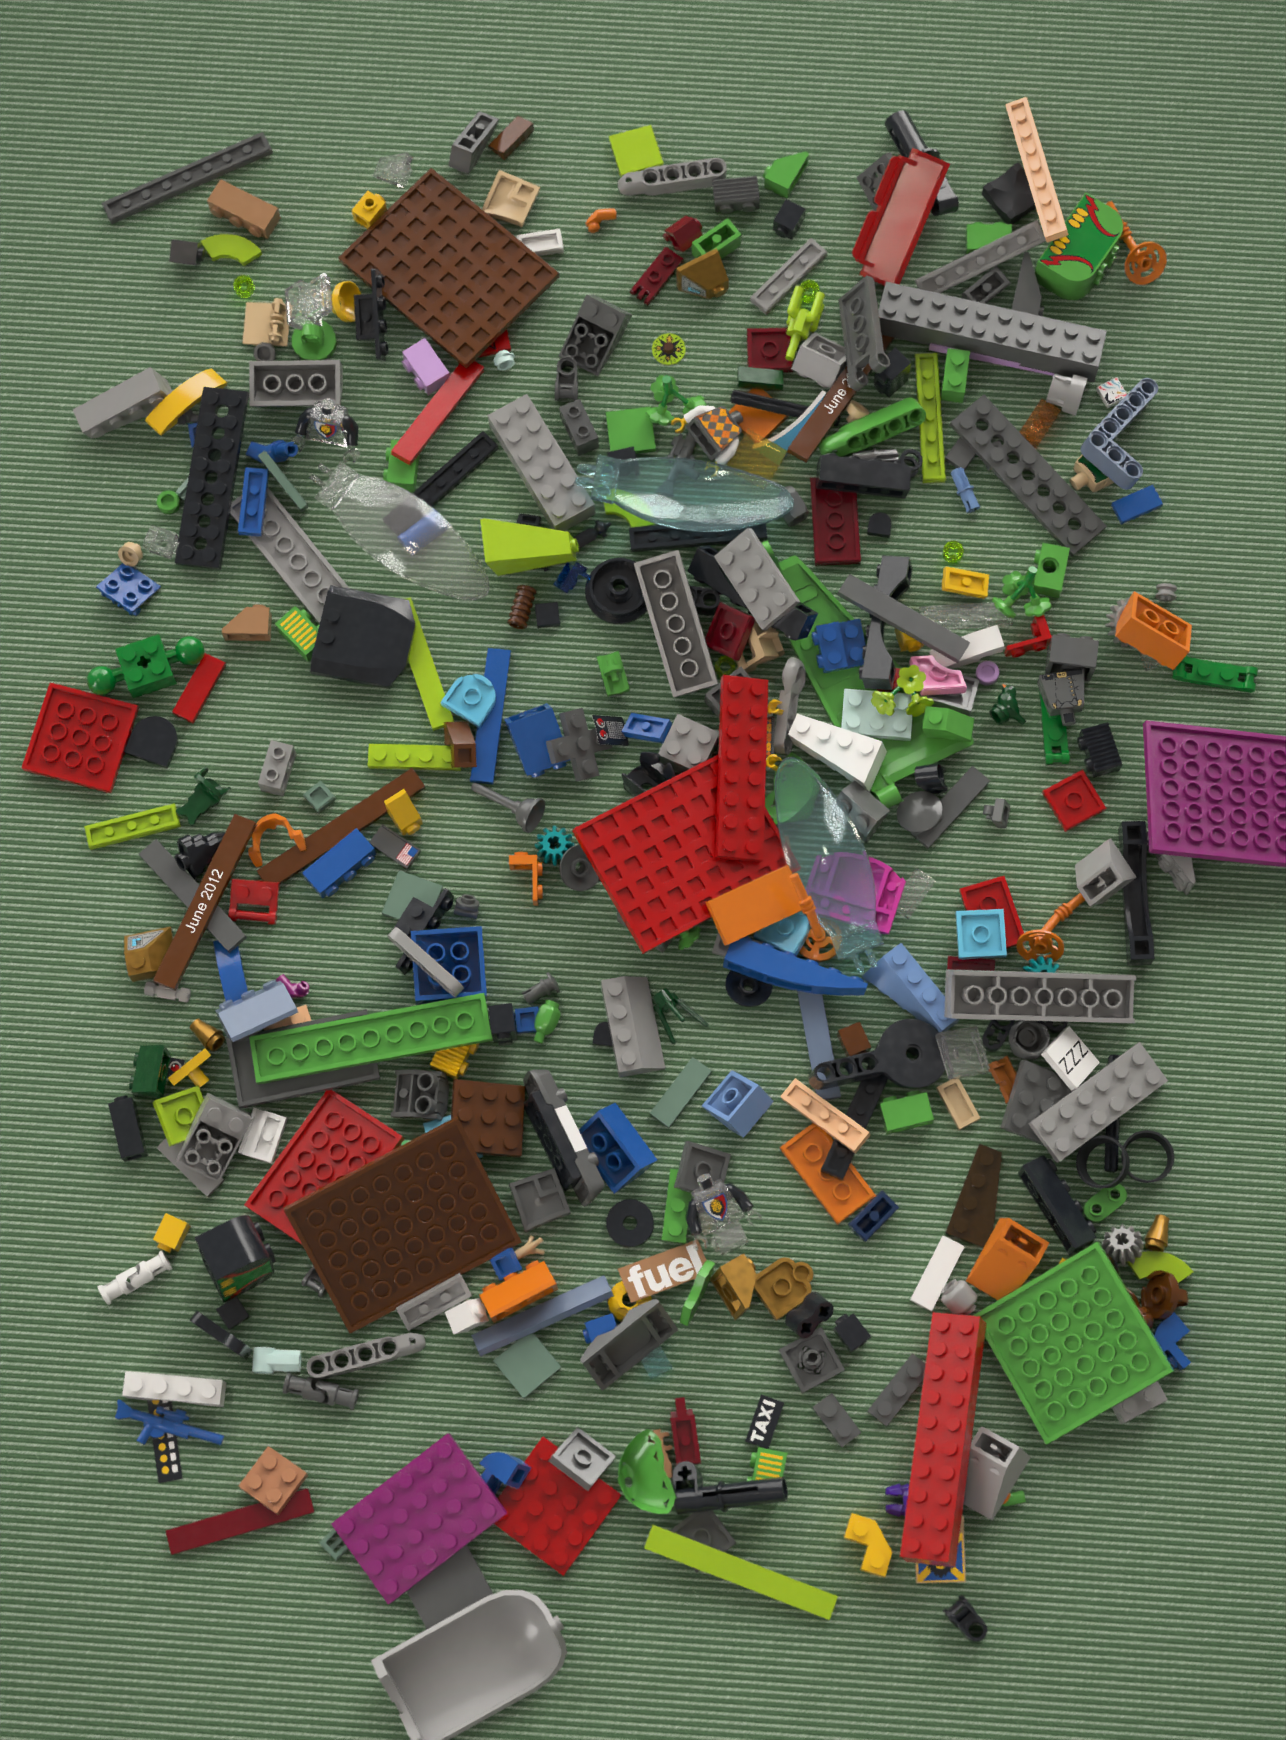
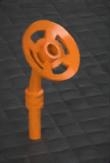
(1141, 257)
(817, 933)
(1041, 941)

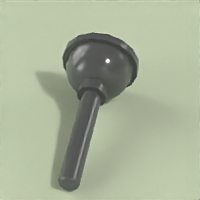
(527, 813)

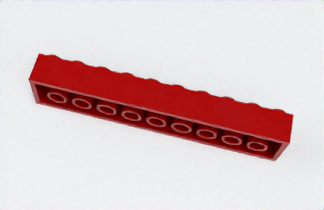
(943, 1440)

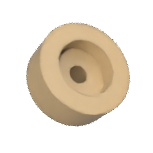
(855, 411)
(130, 554)

